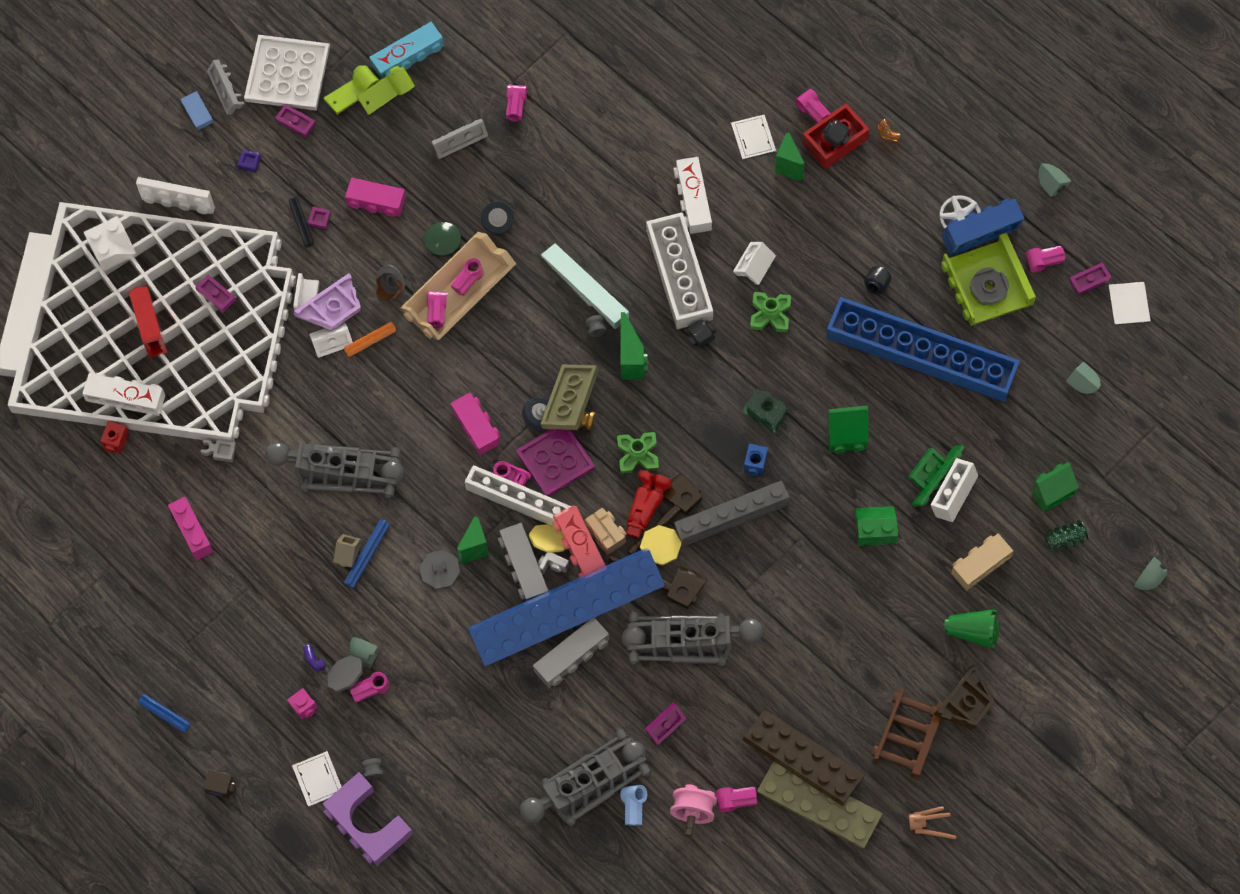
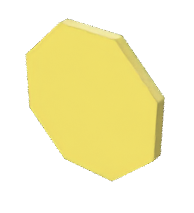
(546, 538)
(662, 543)

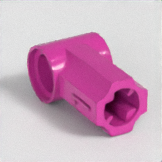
(516, 97)
(810, 103)
(1040, 259)
(467, 278)
(436, 307)
(367, 688)
(730, 799)

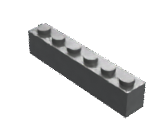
(731, 513)

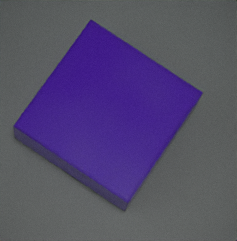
(249, 161)

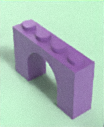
(375, 845)

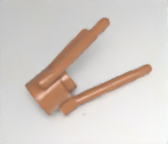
(919, 819)

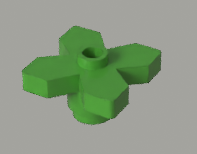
(770, 312)
(638, 452)

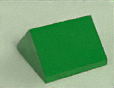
(788, 159)
(473, 543)

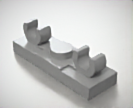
(224, 87)
(459, 138)

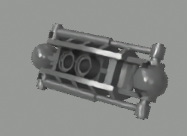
(332, 477)
(690, 650)
(632, 753)

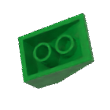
(633, 360)
(847, 429)

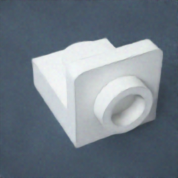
(555, 562)

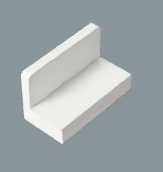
(755, 262)
(305, 290)
(330, 341)

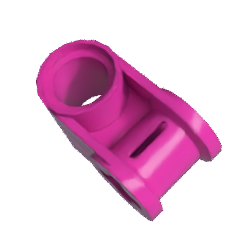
(513, 473)

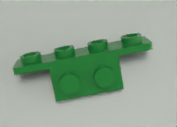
(931, 471)

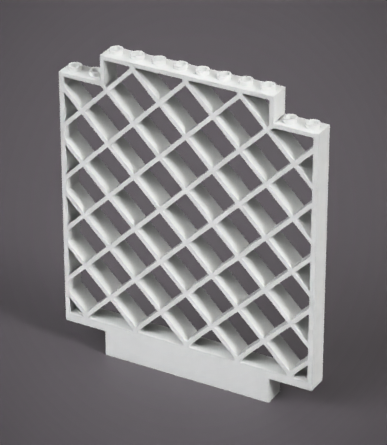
(33, 301)

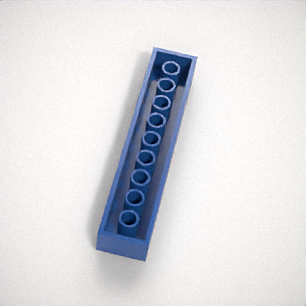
(922, 349)
(566, 606)

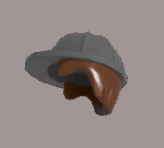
(389, 283)

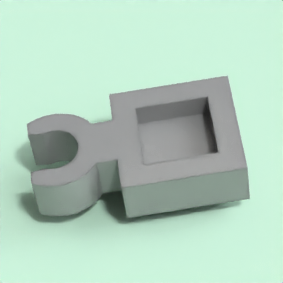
(222, 450)

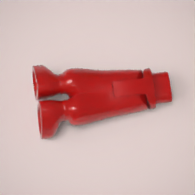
(646, 502)

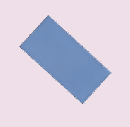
(196, 110)

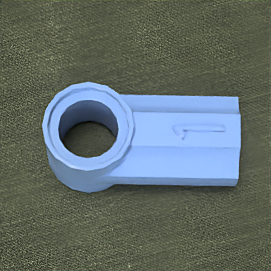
(633, 798)

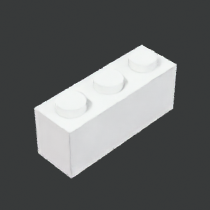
(954, 490)

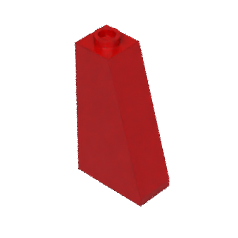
(147, 321)

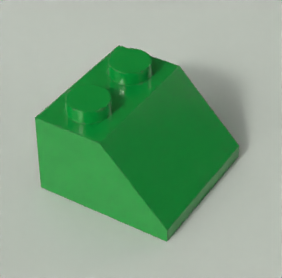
(876, 526)

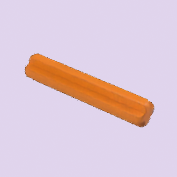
(369, 339)

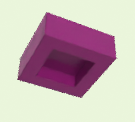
(319, 218)

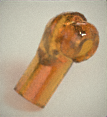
(886, 132)

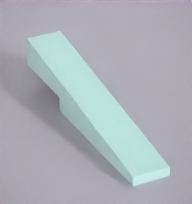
(585, 285)

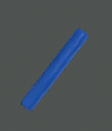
(367, 553)

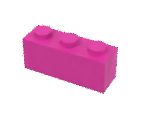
(375, 197)
(475, 423)
(190, 528)

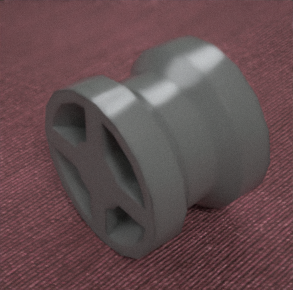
(596, 326)
(372, 769)

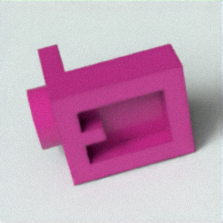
(302, 704)

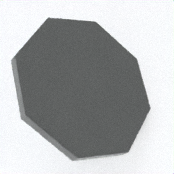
(440, 569)
(345, 673)

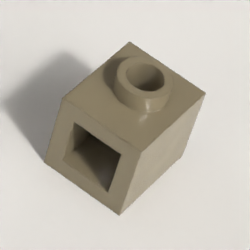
(346, 550)

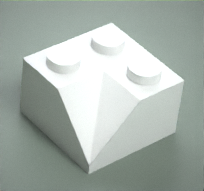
(110, 243)

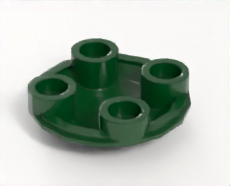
(442, 239)

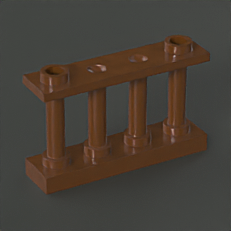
(922, 747)

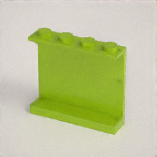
(1003, 259)

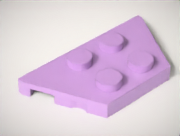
(332, 305)

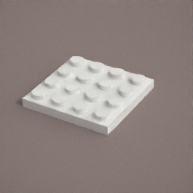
(287, 72)

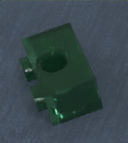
(770, 419)

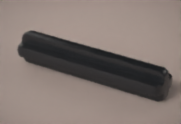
(301, 222)

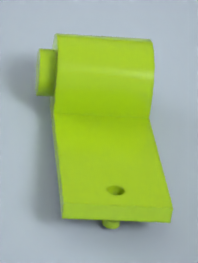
(384, 90)
(346, 95)

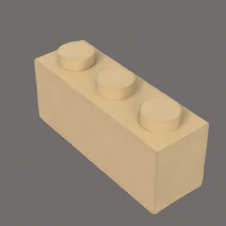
(981, 561)

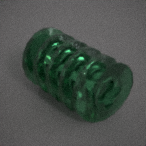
(1066, 535)

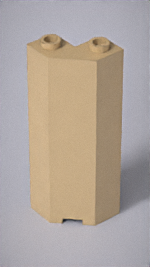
(495, 264)

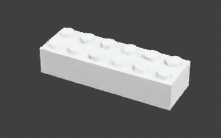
(679, 270)

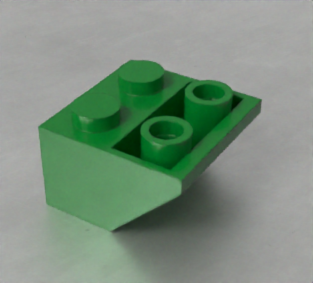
(1055, 487)

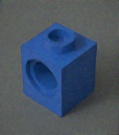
(759, 453)

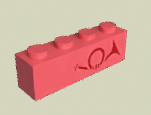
(578, 541)

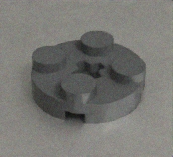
(986, 296)

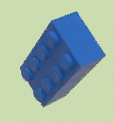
(982, 226)

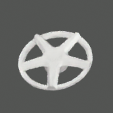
(959, 213)

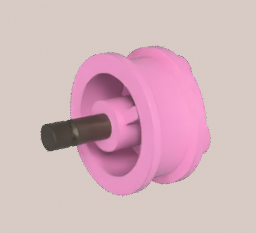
(693, 807)

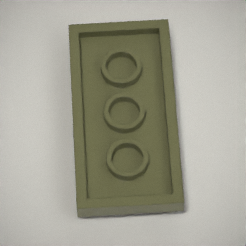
(569, 397)

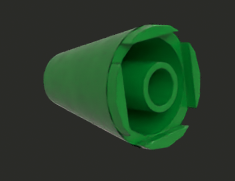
(974, 627)

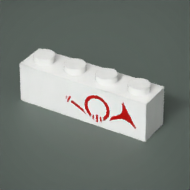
(693, 194)
(124, 394)

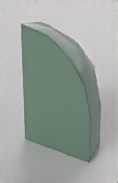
(1052, 179)
(1084, 379)
(1151, 576)
(363, 650)

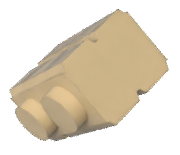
(605, 531)

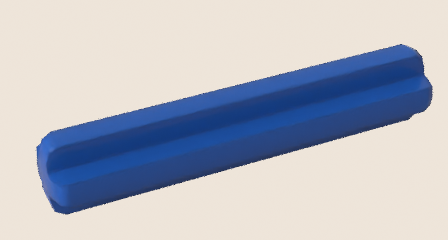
(164, 713)

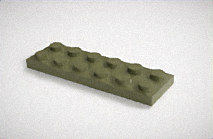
(850, 822)

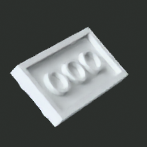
(175, 195)

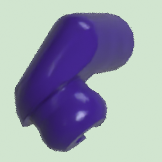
(310, 657)

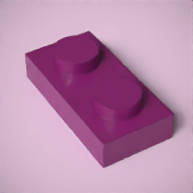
(295, 121)
(1090, 279)
(215, 293)
(665, 723)

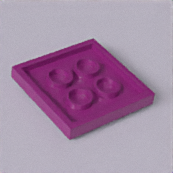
(555, 460)

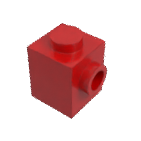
(114, 437)

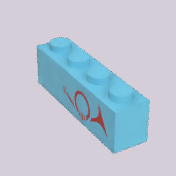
(408, 50)

